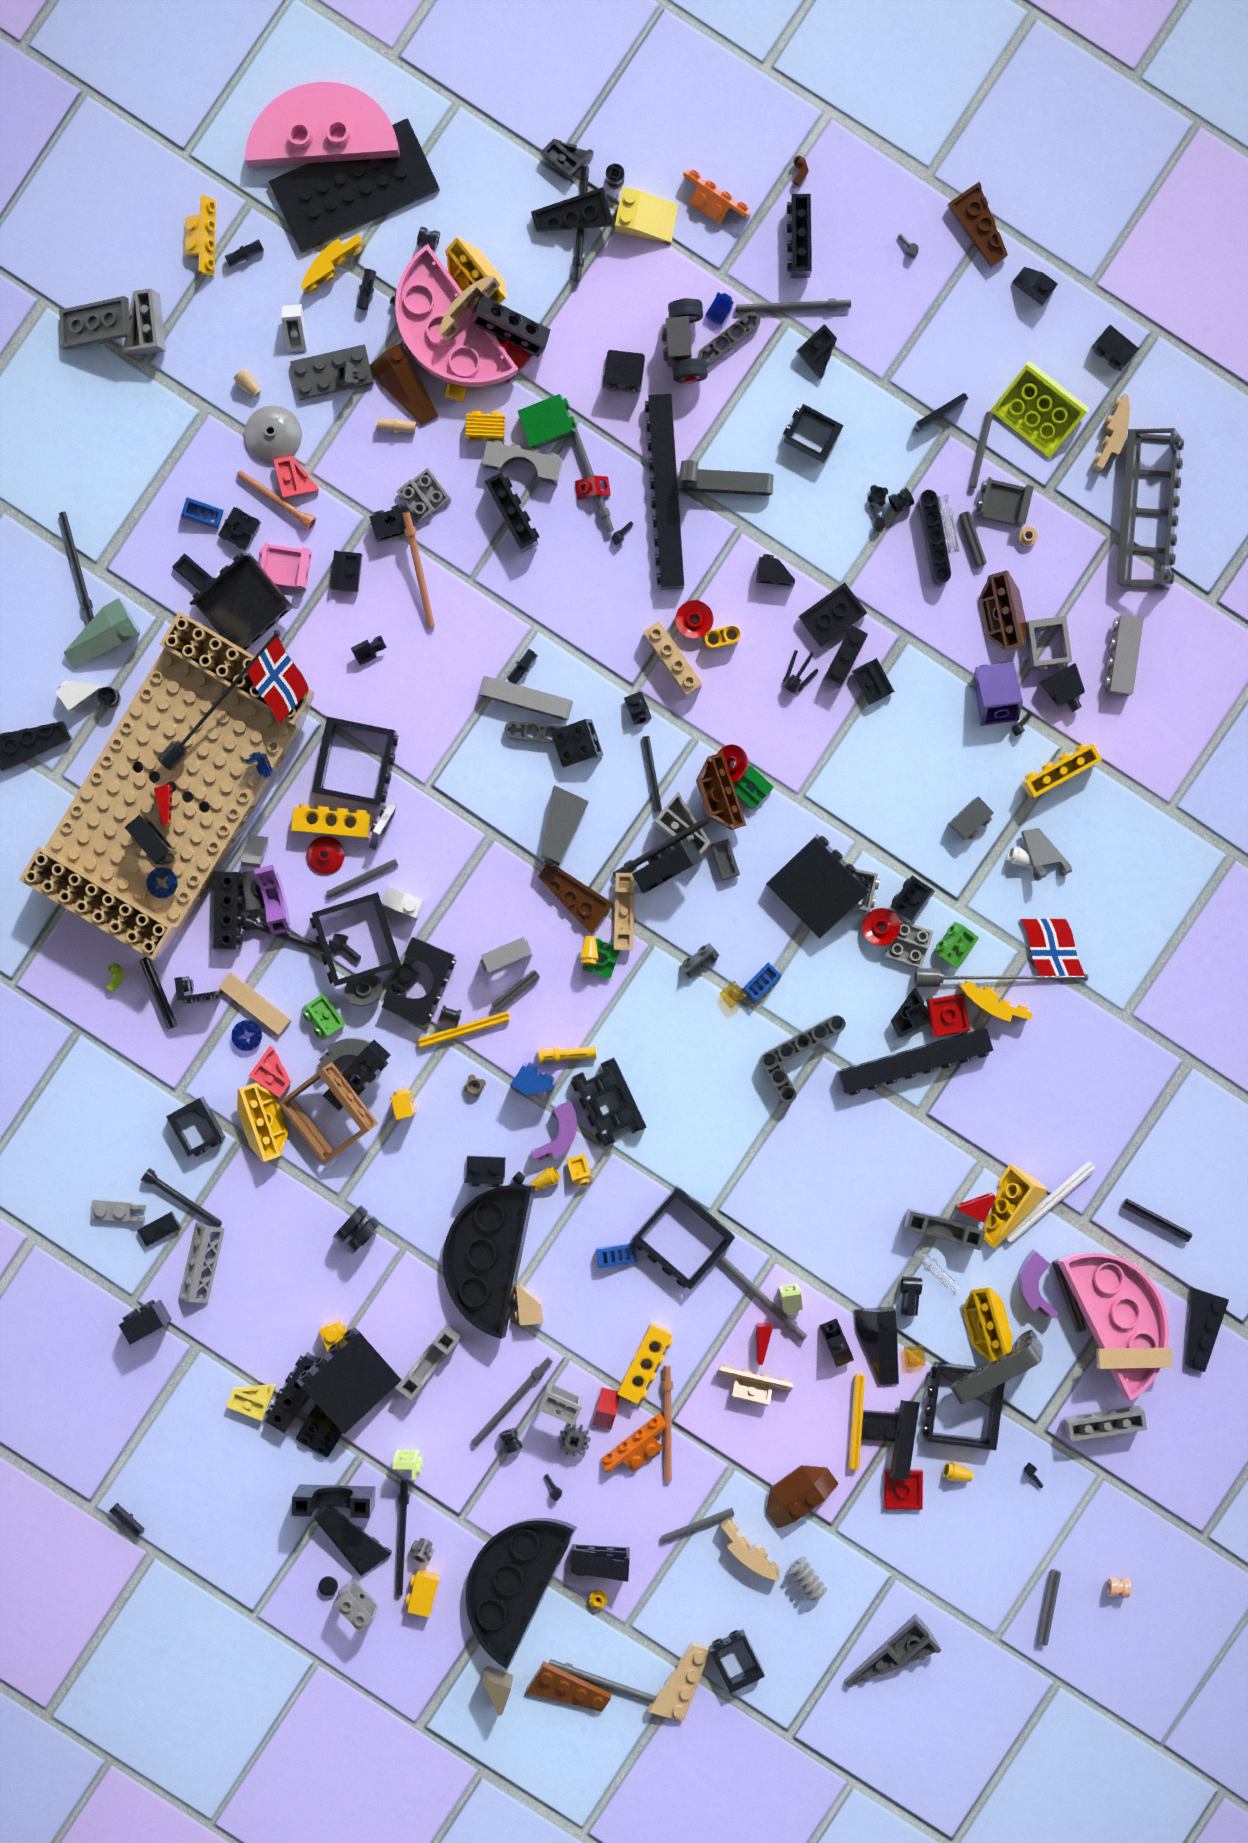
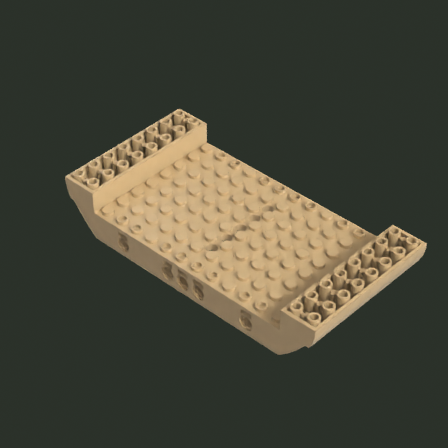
(93, 859)

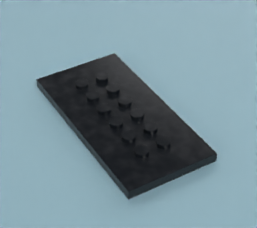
(343, 195)

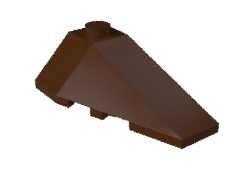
(399, 377)

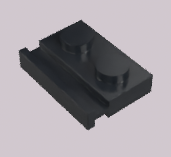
(346, 571)
(873, 681)
(879, 1425)

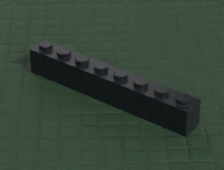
(915, 1060)

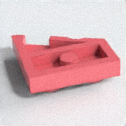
(271, 1073)

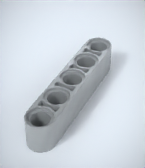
(525, 698)

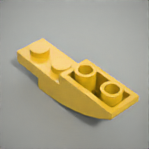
(324, 265)
(987, 1001)

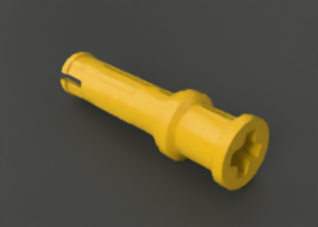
(557, 1054)

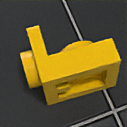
(580, 1170)

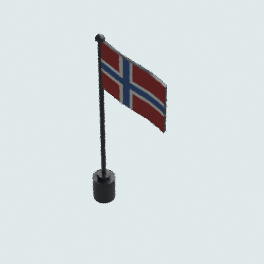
(274, 678)

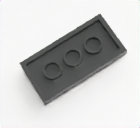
(94, 322)
(319, 373)

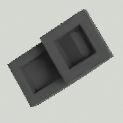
(254, 851)

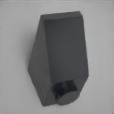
(1035, 284)
(772, 571)

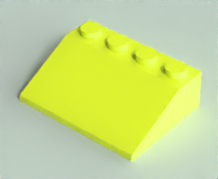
(1039, 409)

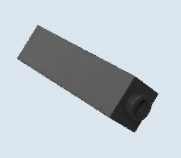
(563, 819)

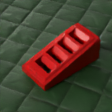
(164, 802)
(763, 1335)

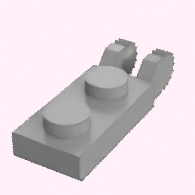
(116, 1210)

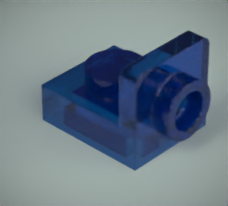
(720, 308)
(264, 767)

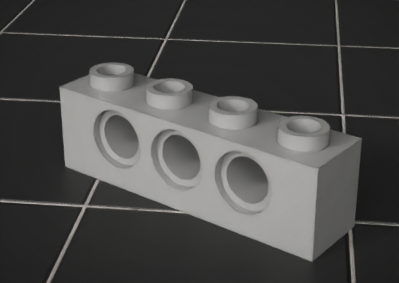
(1105, 1423)

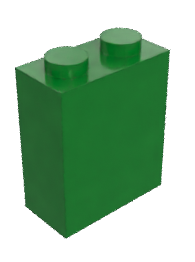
(547, 421)

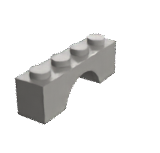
(499, 456)
(428, 1361)

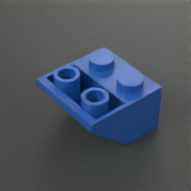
(531, 1081)

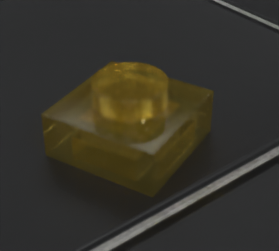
(732, 994)
(914, 1356)

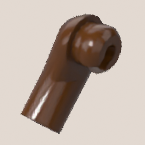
(801, 169)

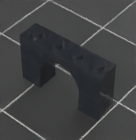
(420, 1008)
(312, 1497)

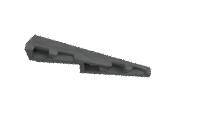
(906, 1645)

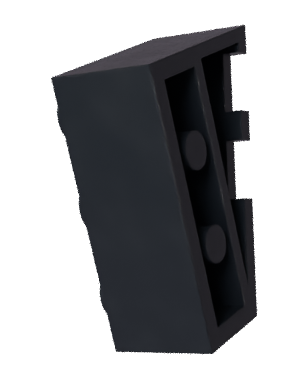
(669, 865)
(601, 1561)

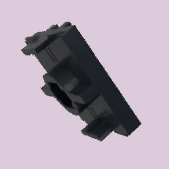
(235, 518)

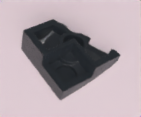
(910, 1015)

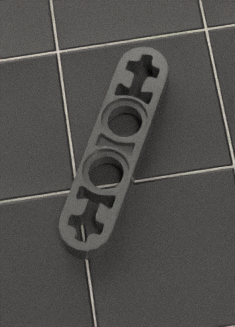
(729, 339)
(540, 737)

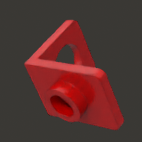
(590, 487)

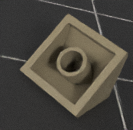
(498, 1687)

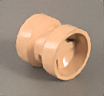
(1119, 1587)

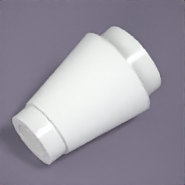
(1019, 857)

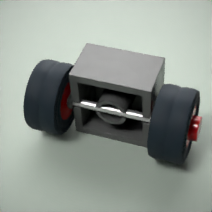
(678, 341)

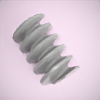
(807, 1579)

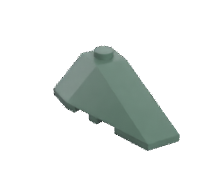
(104, 632)

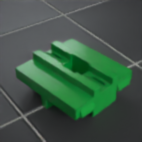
(759, 781)
(611, 957)

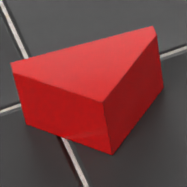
(977, 1207)
(606, 1408)

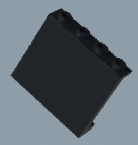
(242, 601)
(819, 885)
(348, 1380)

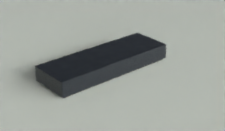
(941, 412)

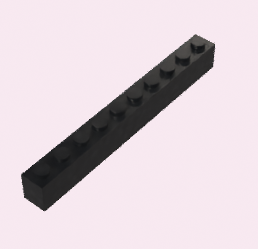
(666, 491)

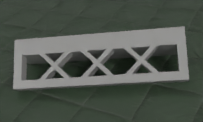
(197, 1263)

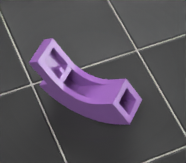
(274, 899)
(568, 1122)
(1028, 1279)

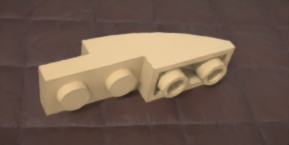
(1117, 428)
(754, 1556)

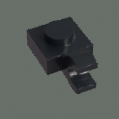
(366, 651)

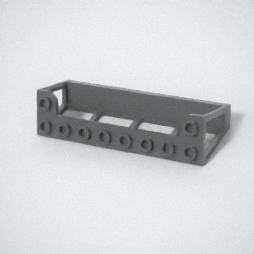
(1130, 508)

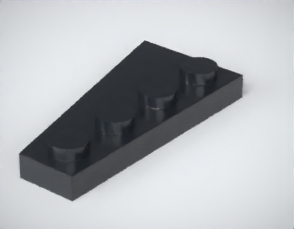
(578, 212)
(30, 742)
(1203, 1326)
(356, 1545)

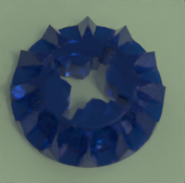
(162, 873)
(239, 1030)

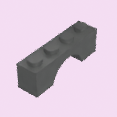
(944, 1228)

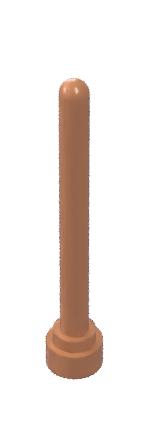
(306, 520)

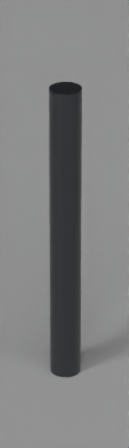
(652, 773)

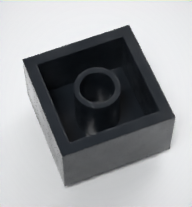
(142, 1323)

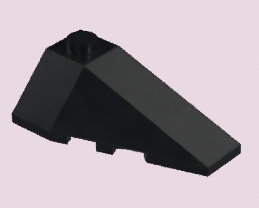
(879, 1337)

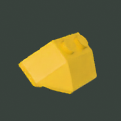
(468, 265)
(262, 1121)
(987, 1323)

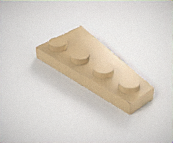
(679, 1690)

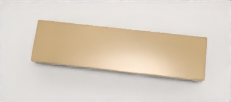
(255, 1003)
(1134, 1358)

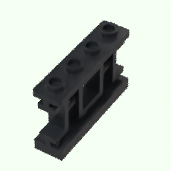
(622, 1095)

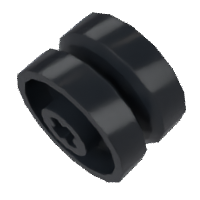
(357, 1230)

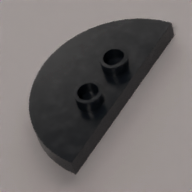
(486, 1254)
(512, 1581)

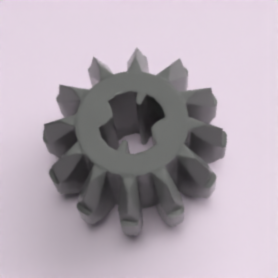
(571, 1446)

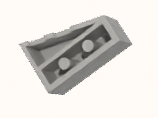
(145, 324)
(678, 817)

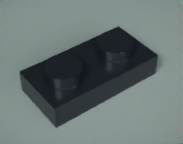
(159, 1228)

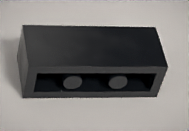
(845, 656)

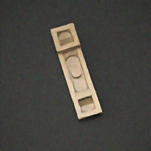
(463, 302)
(624, 911)

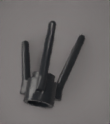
(793, 683)

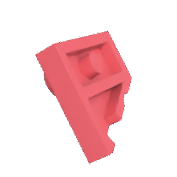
(292, 478)

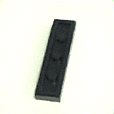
(904, 1439)

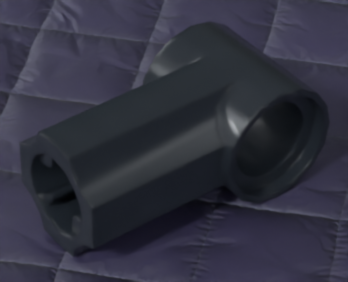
(911, 1289)

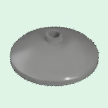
(280, 444)

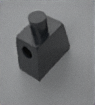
(1065, 687)

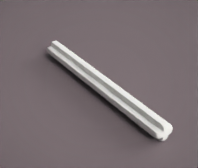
(1051, 1200)

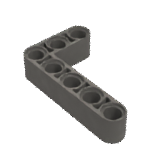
(724, 481)
(779, 1059)
(1025, 1356)

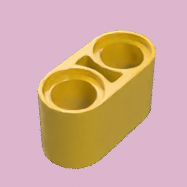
(723, 641)

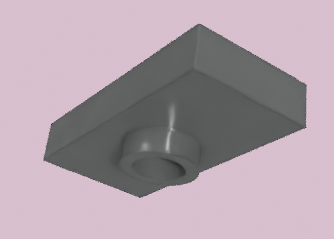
(725, 859)
(252, 891)

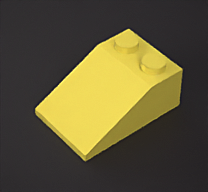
(645, 215)

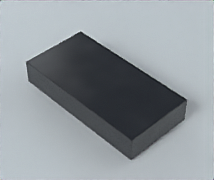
(192, 572)

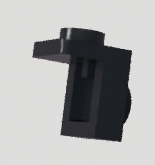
(637, 708)

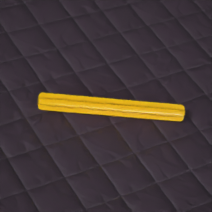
(464, 1029)
(856, 1424)

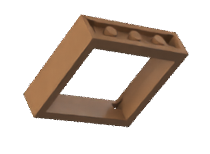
(346, 1097)

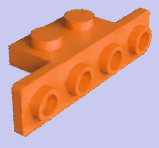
(712, 200)
(637, 1447)

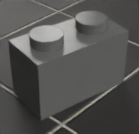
(971, 818)

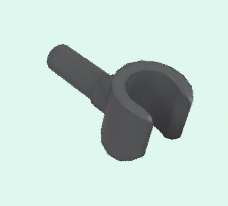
(913, 248)

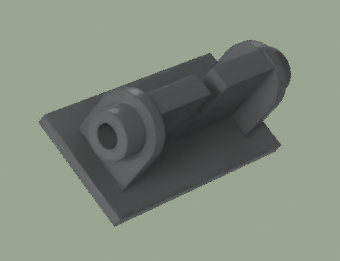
(705, 954)

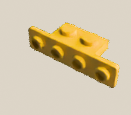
(201, 235)

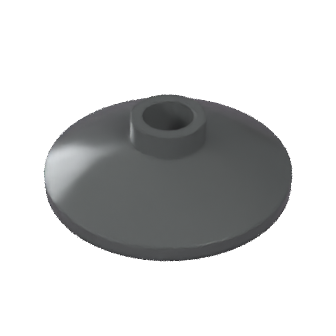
(355, 989)

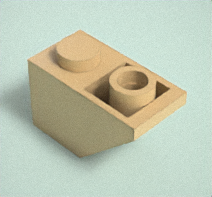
(529, 1307)

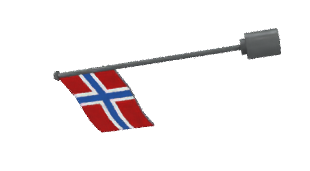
(1050, 948)

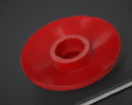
(696, 609)
(734, 753)
(335, 855)
(877, 918)

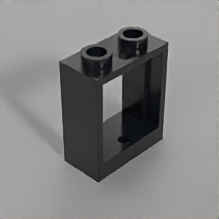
(835, 426)
(151, 840)
(202, 1104)
(745, 1677)

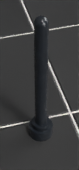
(252, 924)
(151, 1178)

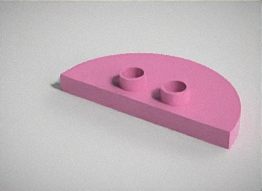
(320, 125)
(421, 302)
(1119, 1309)

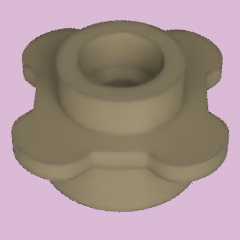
(476, 1091)

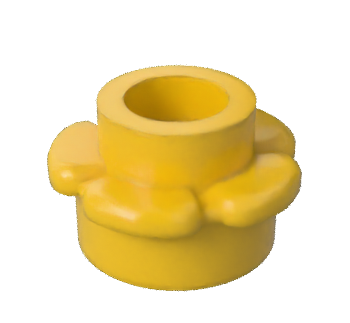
(598, 1594)

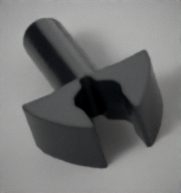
(344, 947)

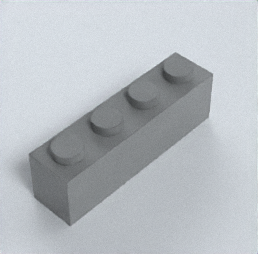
(1124, 655)

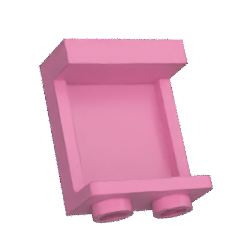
(286, 564)

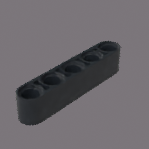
(937, 528)

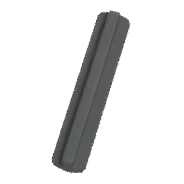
(973, 539)
(516, 990)

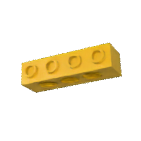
(301, 824)
(653, 1334)

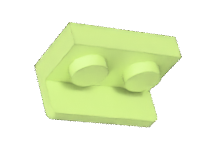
(408, 1460)

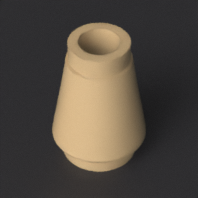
(247, 382)

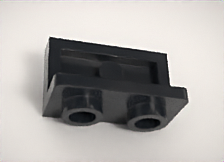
(912, 898)

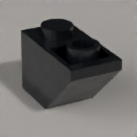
(836, 1342)

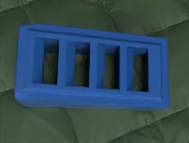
(192, 517)
(750, 995)
(601, 1264)

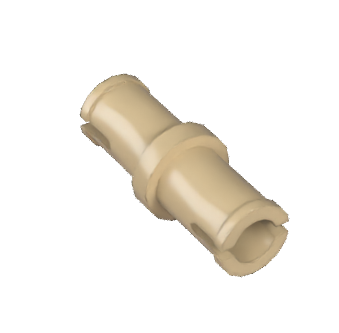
(396, 425)

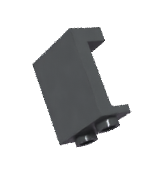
(1004, 502)

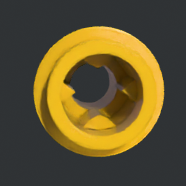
(589, 951)
(546, 1179)
(956, 1472)

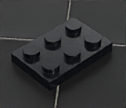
(832, 615)

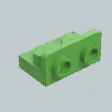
(956, 944)
(322, 1016)

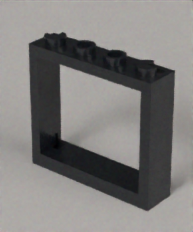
(385, 776)
(327, 958)
(669, 1268)
(994, 1416)

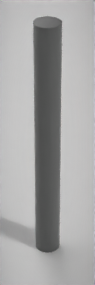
(981, 450)
(362, 878)
(697, 1525)

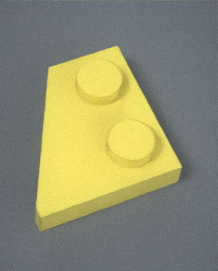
(251, 1400)

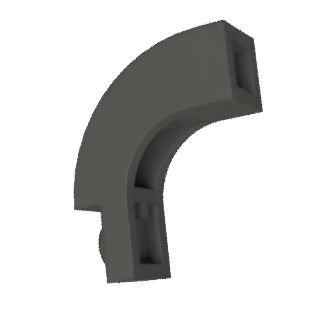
(343, 1047)

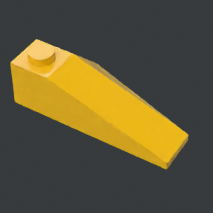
(1014, 1201)

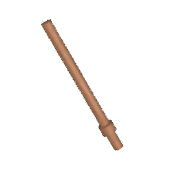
(410, 532)
(667, 1386)

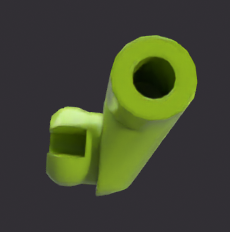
(117, 976)

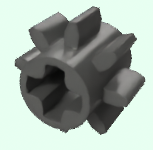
(422, 1550)

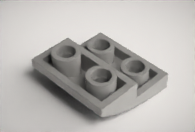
(424, 494)
(910, 945)

